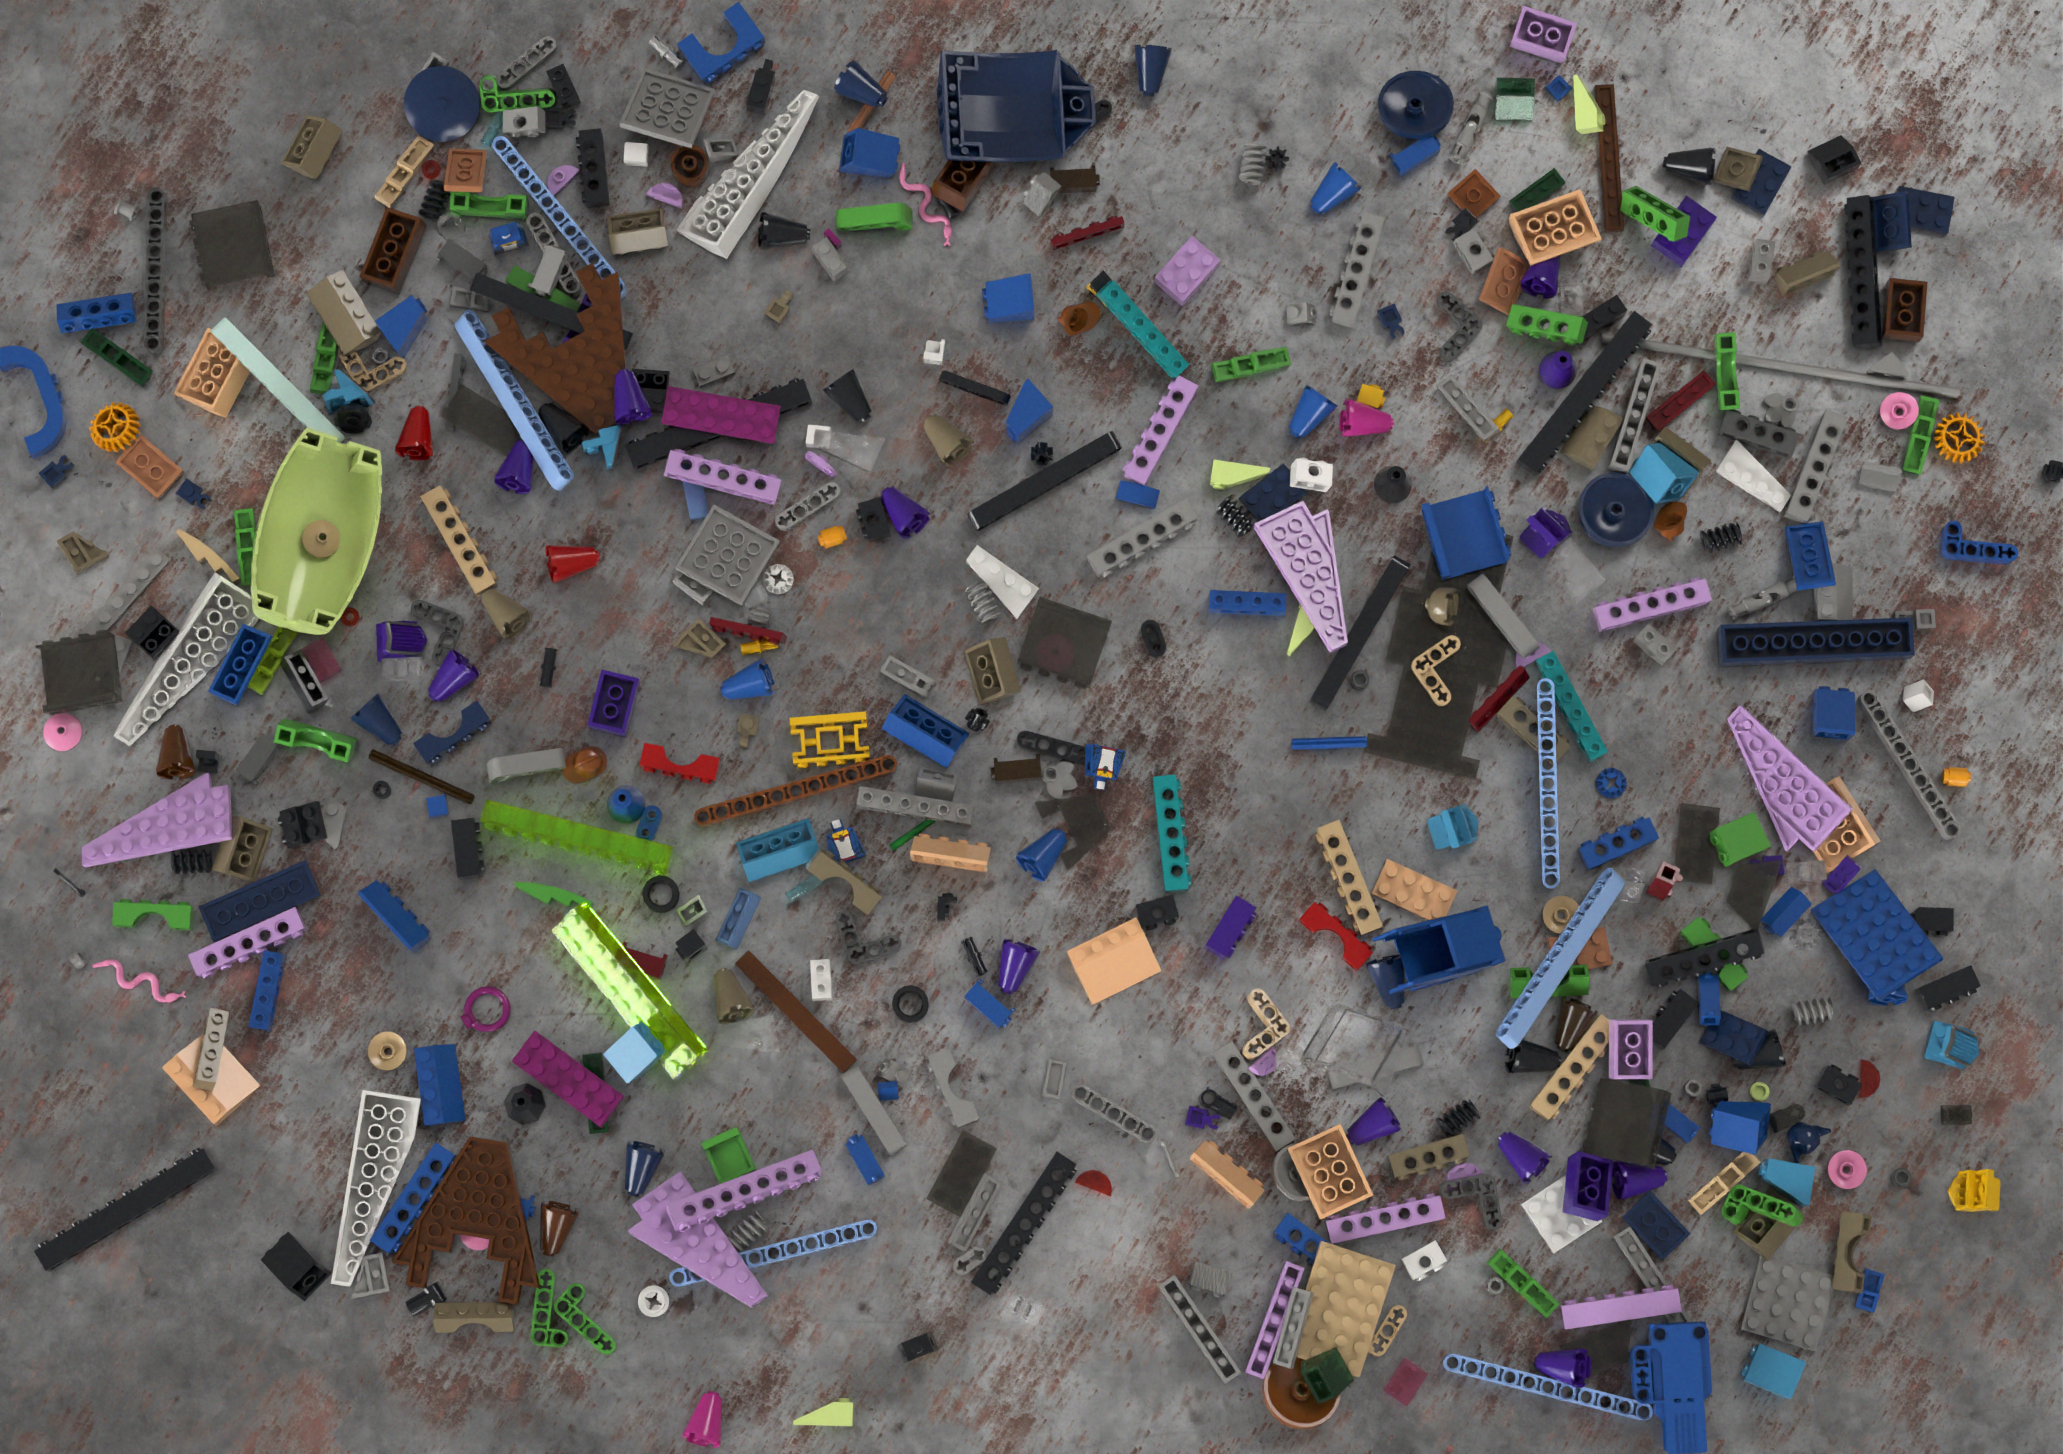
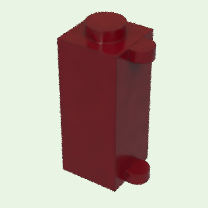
(1664, 880)
(650, 964)

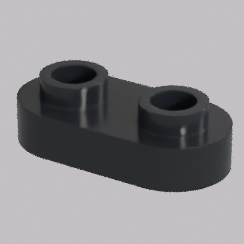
(1153, 639)

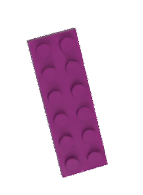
(721, 415)
(568, 1079)

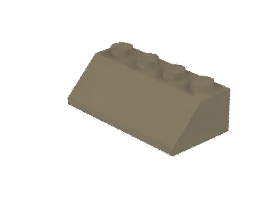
(344, 313)

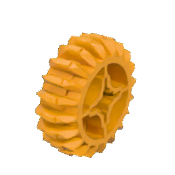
(120, 431)
(1943, 435)

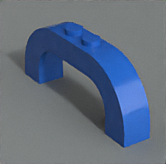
(55, 426)

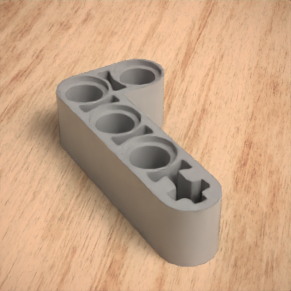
(525, 764)

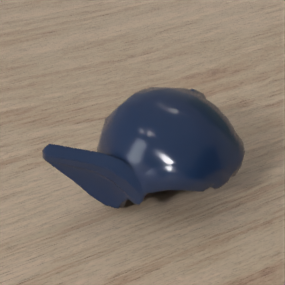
(1804, 1138)

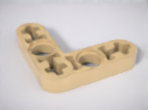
(365, 375)
(1429, 671)
(1271, 1030)
(1395, 1329)

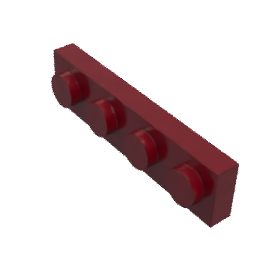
(1078, 234)
(1680, 401)
(754, 632)
(1499, 698)

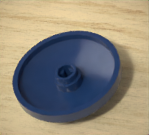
(442, 103)
(1415, 104)
(1615, 510)

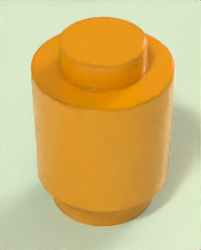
(832, 536)
(1956, 776)

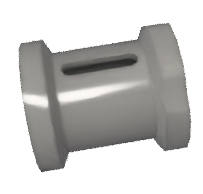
(126, 209)

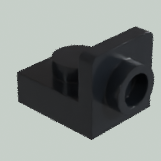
(207, 761)
(943, 909)

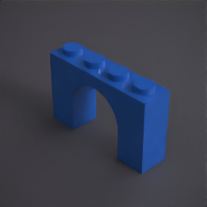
(708, 65)

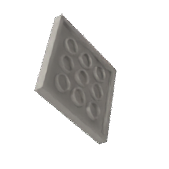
(667, 108)
(727, 555)
(1787, 1303)

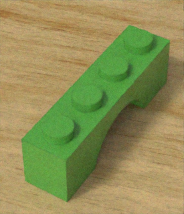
(498, 207)
(1726, 371)
(299, 734)
(129, 914)
(1698, 933)
(1573, 983)

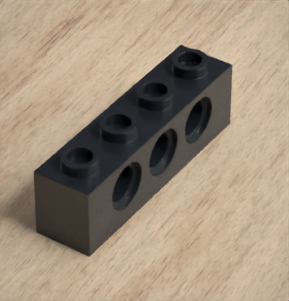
(600, 196)

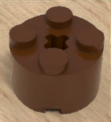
(694, 175)

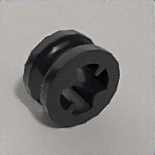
(380, 795)

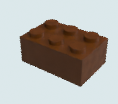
(960, 181)
(1904, 309)

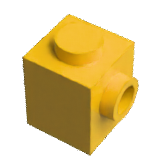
(1371, 396)

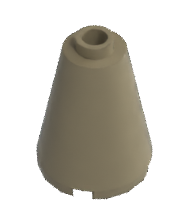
(947, 440)
(505, 613)
(730, 998)

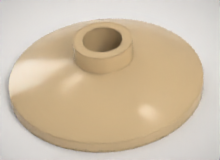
(318, 547)
(1553, 907)
(377, 1049)

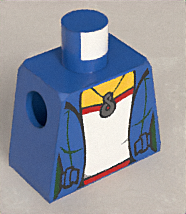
(507, 238)
(1102, 763)
(844, 843)

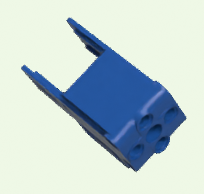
(1446, 948)
(1679, 1369)

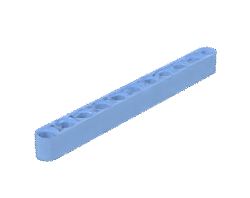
(554, 210)
(514, 401)
(1551, 773)
(1560, 958)
(783, 1252)
(1556, 1391)

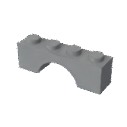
(942, 1065)

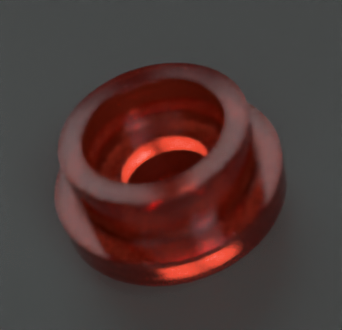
(428, 164)
(354, 621)

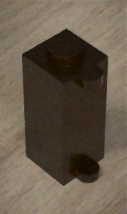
(1076, 179)
(1016, 770)

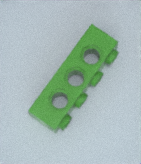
(1655, 213)
(1521, 314)

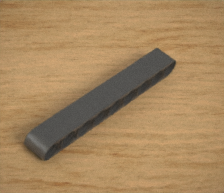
(155, 262)

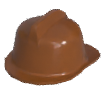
(1079, 317)
(1671, 519)
(585, 764)

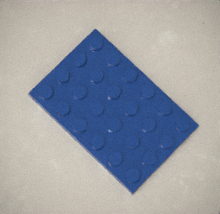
(1876, 934)

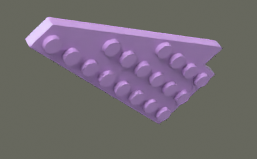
(1307, 559)
(1793, 794)
(179, 821)
(700, 1248)

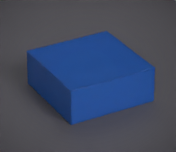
(1558, 88)
(437, 806)
(888, 1091)

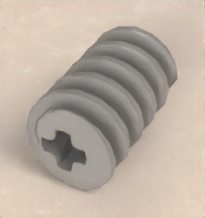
(1251, 163)
(983, 603)
(1812, 1010)
(748, 1231)

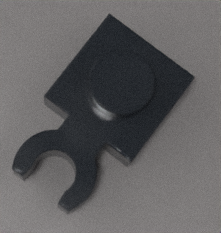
(555, 117)
(1463, 223)

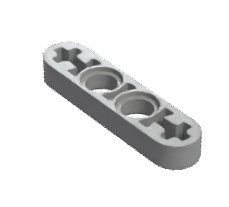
(524, 60)
(809, 509)

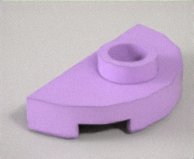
(560, 178)
(666, 193)
(821, 463)
(1541, 651)
(1264, 1063)
(1462, 1170)

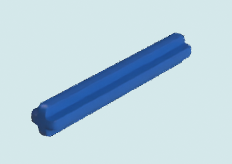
(1329, 742)

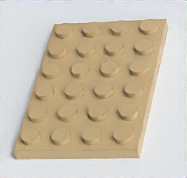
(1345, 1304)

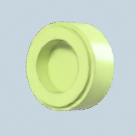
(1759, 1091)

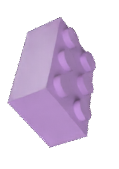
(1543, 34)
(1187, 271)
(1630, 1049)

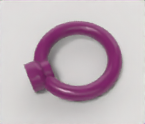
(469, 1019)

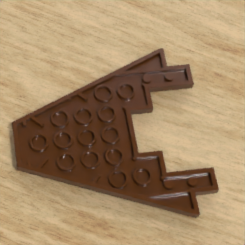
(581, 369)
(479, 1201)

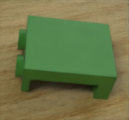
(1739, 839)
(728, 1155)

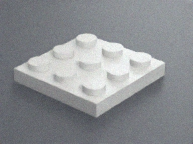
(1553, 1225)

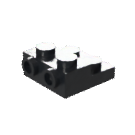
(302, 825)

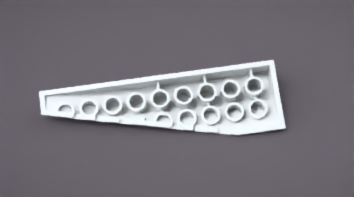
(732, 203)
(197, 648)
(380, 1147)

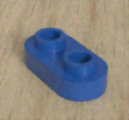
(648, 823)

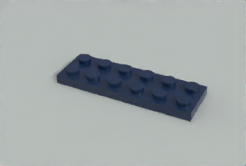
(259, 901)

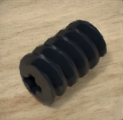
(434, 200)
(1235, 517)
(1721, 537)
(191, 862)
(1458, 1117)

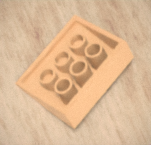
(1554, 227)
(212, 377)
(1851, 836)
(950, 854)
(1113, 961)
(232, 1085)
(1330, 1171)
(1227, 1174)

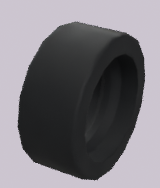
(661, 908)
(912, 1018)

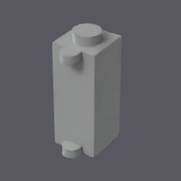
(548, 271)

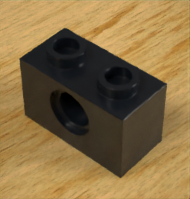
(563, 87)
(880, 529)
(1168, 907)
(690, 945)
(1826, 1084)

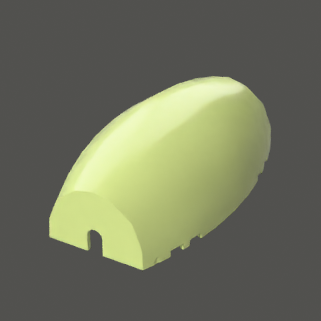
(315, 483)

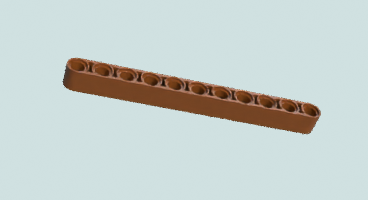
(786, 789)

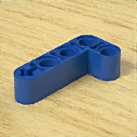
(1978, 548)

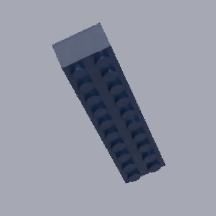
(1815, 641)

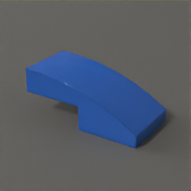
(1137, 494)
(1871, 1289)

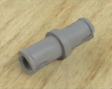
(666, 51)

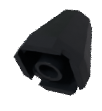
(531, 1109)

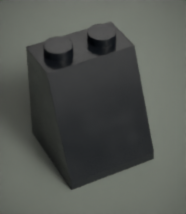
(295, 1266)

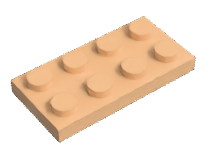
(1413, 891)

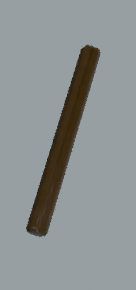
(421, 776)

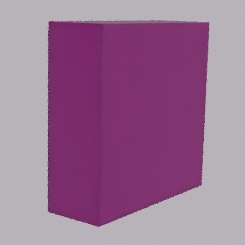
(832, 238)

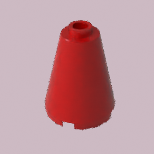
(416, 436)
(569, 560)

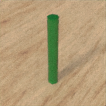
(910, 834)

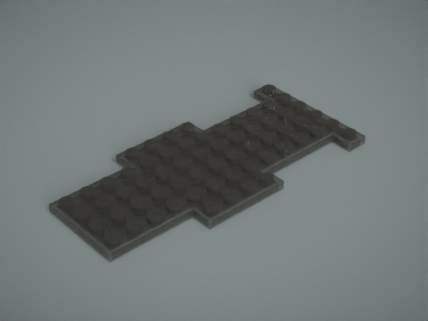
(1418, 727)

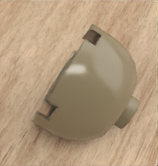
(1442, 605)

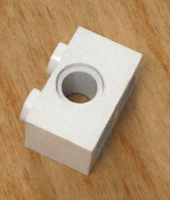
(1301, 477)
(821, 979)
(1432, 1252)

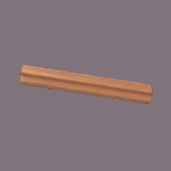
(867, 110)

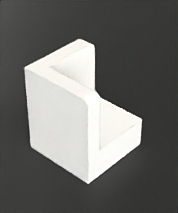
(636, 154)
(934, 352)
(815, 435)
(1918, 695)

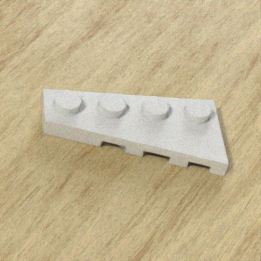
(1752, 477)
(1009, 586)

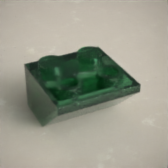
(1514, 99)
(1326, 1375)

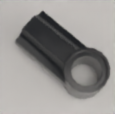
(1219, 1105)
(426, 1299)

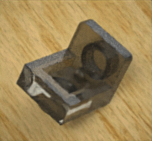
(1956, 1114)

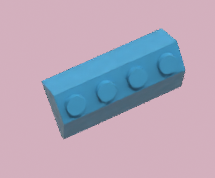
(777, 849)

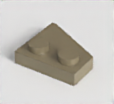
(80, 552)
(700, 640)

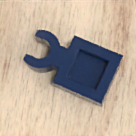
(1390, 318)
(54, 473)
(191, 492)

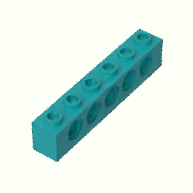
(1142, 329)
(1571, 707)
(1171, 882)

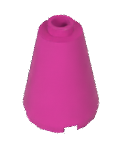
(1363, 420)
(705, 1422)

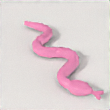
(924, 203)
(171, 997)

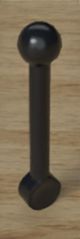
(81, 892)

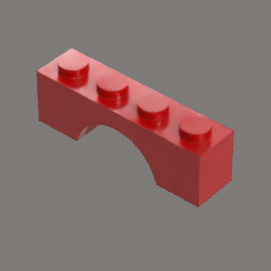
(703, 768)
(1318, 919)

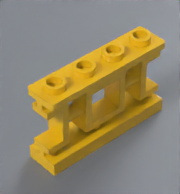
(828, 723)

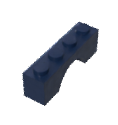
(433, 747)

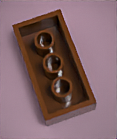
(393, 250)

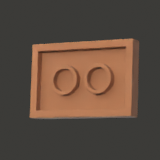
(465, 170)
(1503, 281)
(149, 466)
(1594, 953)

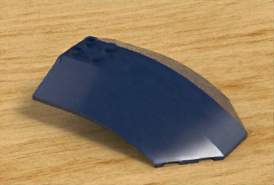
(1011, 106)

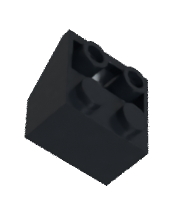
(1834, 159)
(654, 386)
(152, 632)

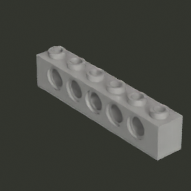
(1373, 224)
(1634, 416)
(1838, 424)
(1181, 510)
(915, 806)
(1222, 1058)
(1199, 1329)

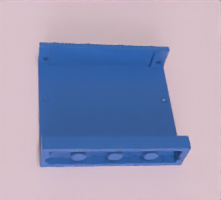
(1466, 534)

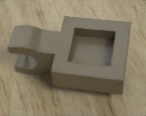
(778, 308)
(747, 727)

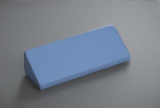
(695, 498)
(738, 918)

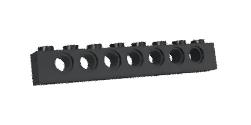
(1872, 336)
(1058, 1162)

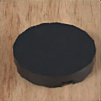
(352, 418)

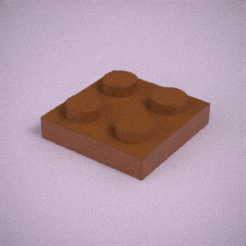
(1474, 194)

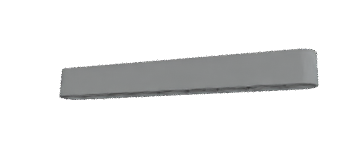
(1909, 774)

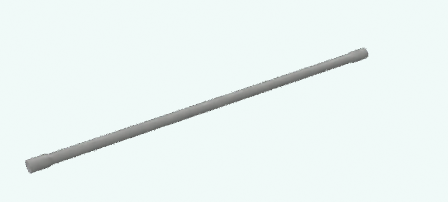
(1944, 391)

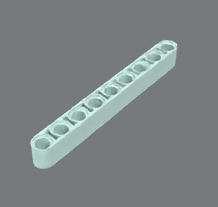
(273, 379)

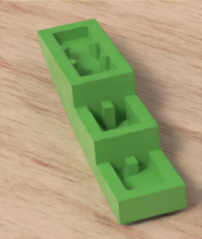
(520, 278)
(324, 362)
(1251, 364)
(1920, 435)
(245, 536)
(548, 893)
(1523, 1283)

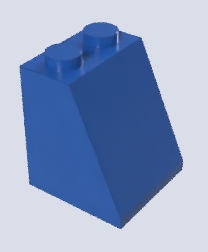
(869, 153)
(1009, 299)
(403, 324)
(1028, 412)
(1833, 713)
(1740, 1125)

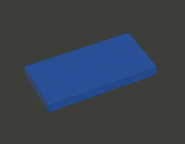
(1810, 555)

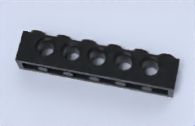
(1750, 938)

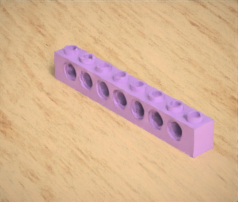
(750, 1181)

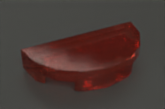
(1869, 1078)
(1096, 1181)

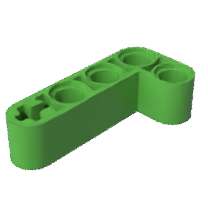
(517, 95)
(875, 216)
(1765, 1207)
(548, 1308)
(587, 1323)

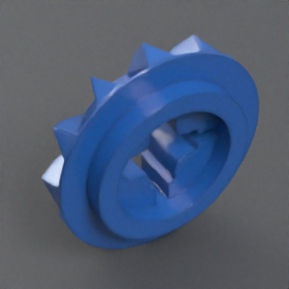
(1602, 783)

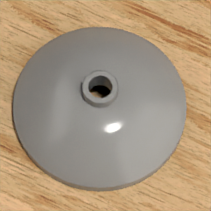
(1282, 1174)

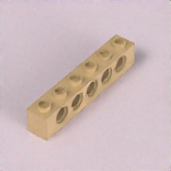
(432, 500)
(1335, 831)
(1540, 1103)

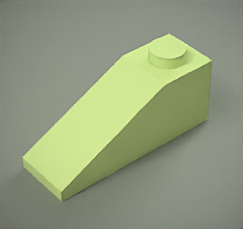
(1587, 112)
(1231, 474)
(1301, 631)
(833, 1414)

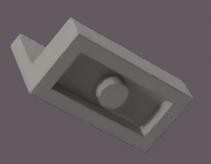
(1879, 476)
(936, 784)

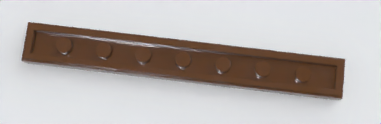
(1609, 160)
(795, 1011)

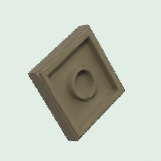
(1737, 169)

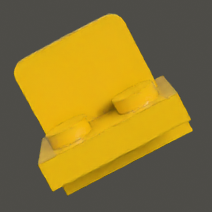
(1975, 1191)

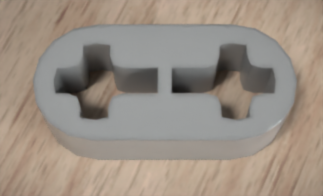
(973, 1264)

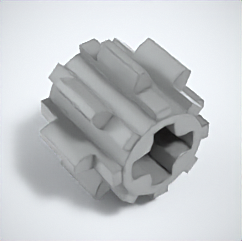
(759, 617)

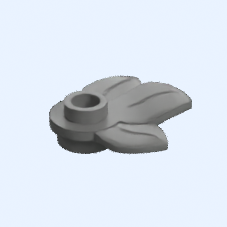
(1778, 410)
(1061, 781)

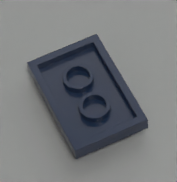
(1765, 185)
(1929, 210)
(1892, 222)
(1271, 494)
(1735, 1038)
(1656, 1225)

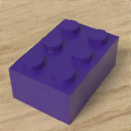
(1699, 224)
(614, 703)
(1231, 928)
(1587, 1186)

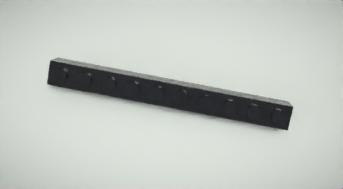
(1584, 392)
(658, 446)
(126, 1209)

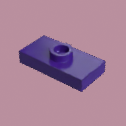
(1842, 875)

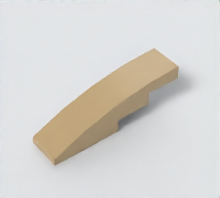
(405, 171)
(204, 553)
(1723, 1181)

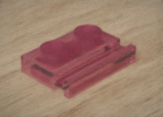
(321, 659)
(1405, 1382)

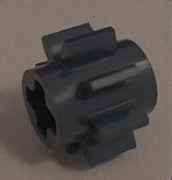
(1276, 164)
(1042, 453)
(2053, 471)
(977, 719)
(1716, 1094)

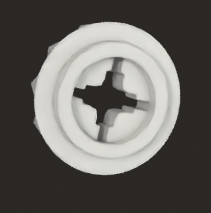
(781, 587)
(650, 1292)

